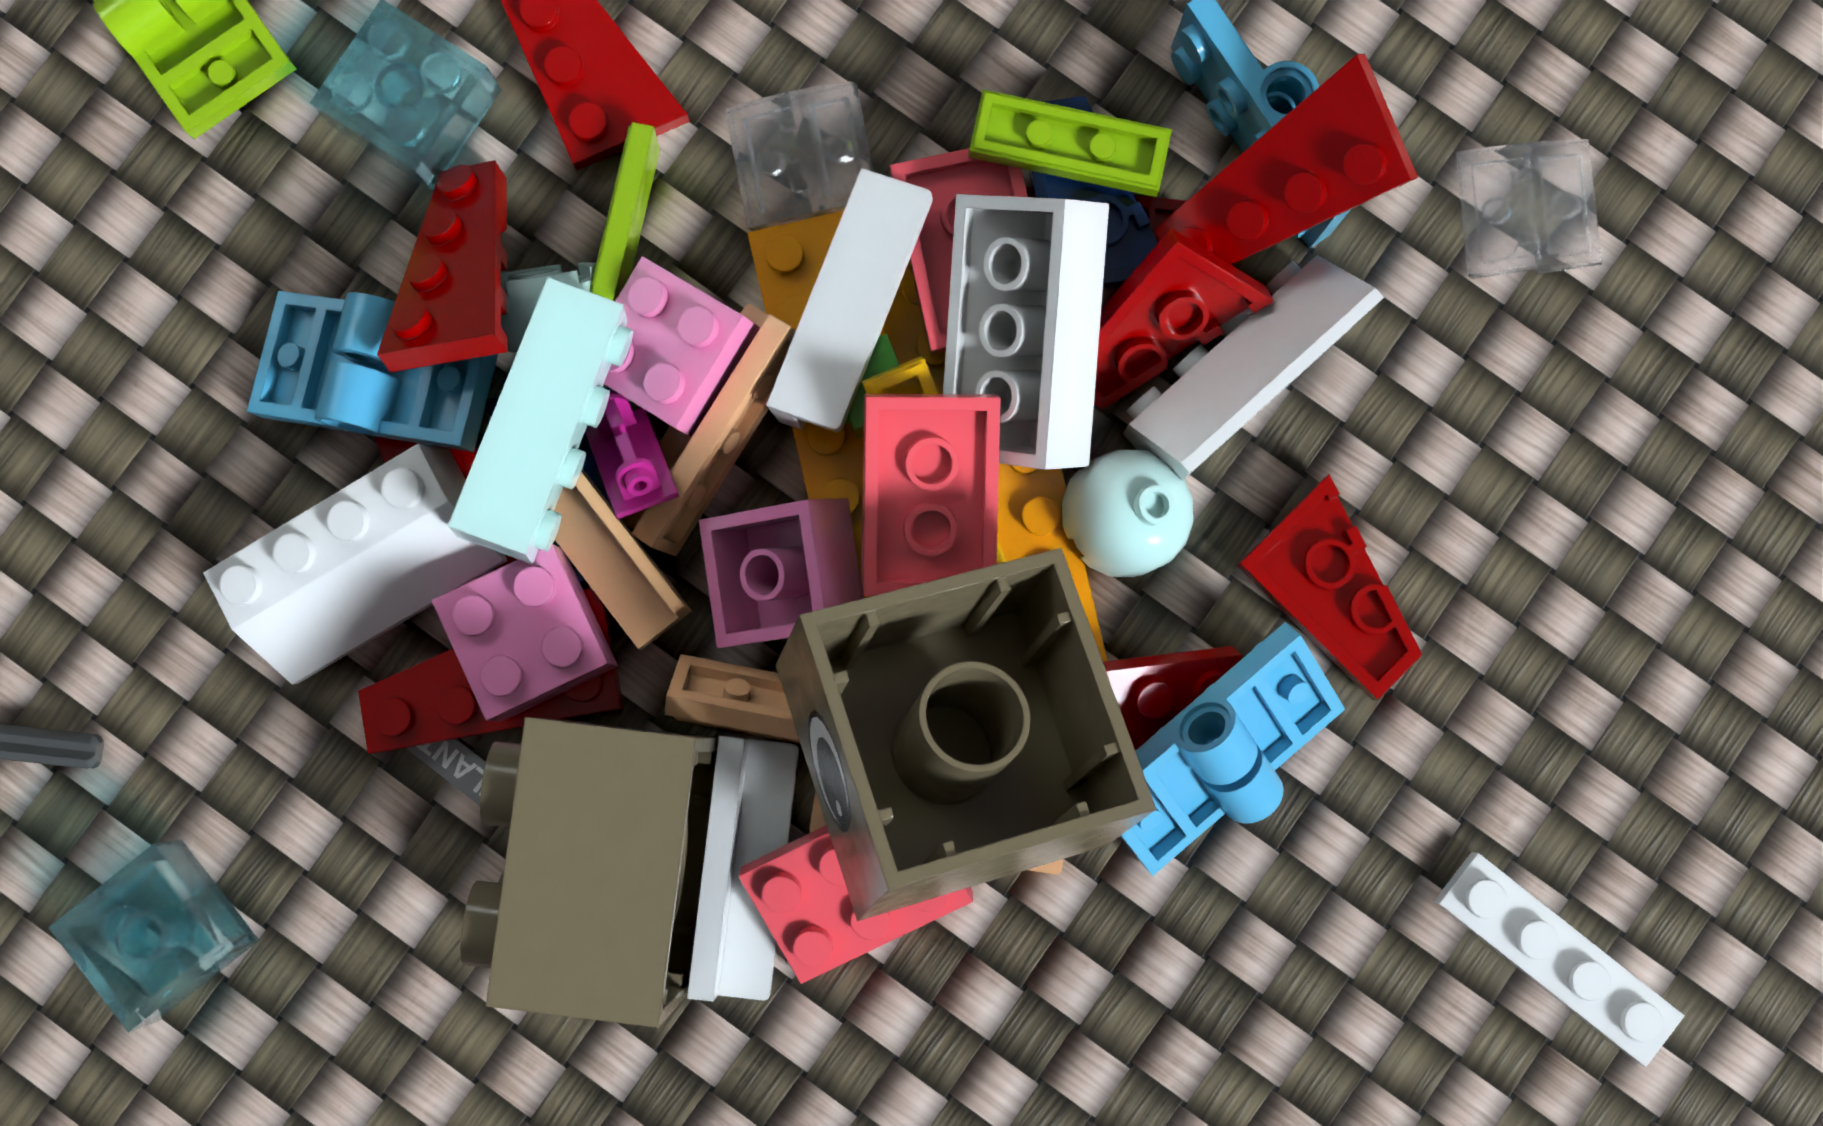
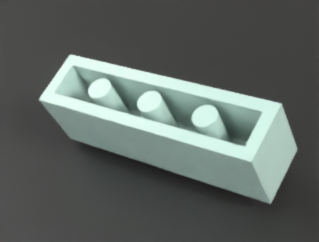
(541, 421)

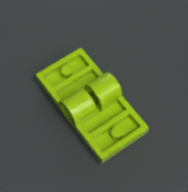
(198, 54)

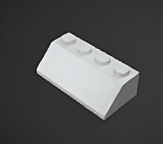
(1029, 320)
(1250, 365)
(351, 565)

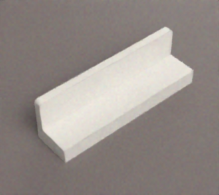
(849, 302)
(746, 821)

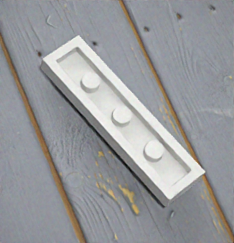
(1559, 959)

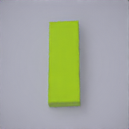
(1070, 143)
(626, 211)

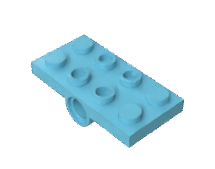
(1239, 92)
(327, 374)
(1228, 744)

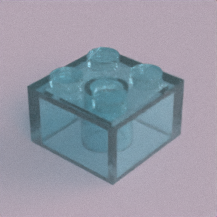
(406, 94)
(153, 934)

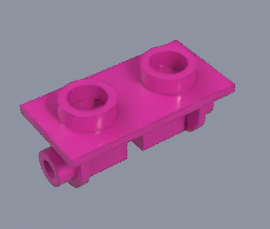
(630, 458)

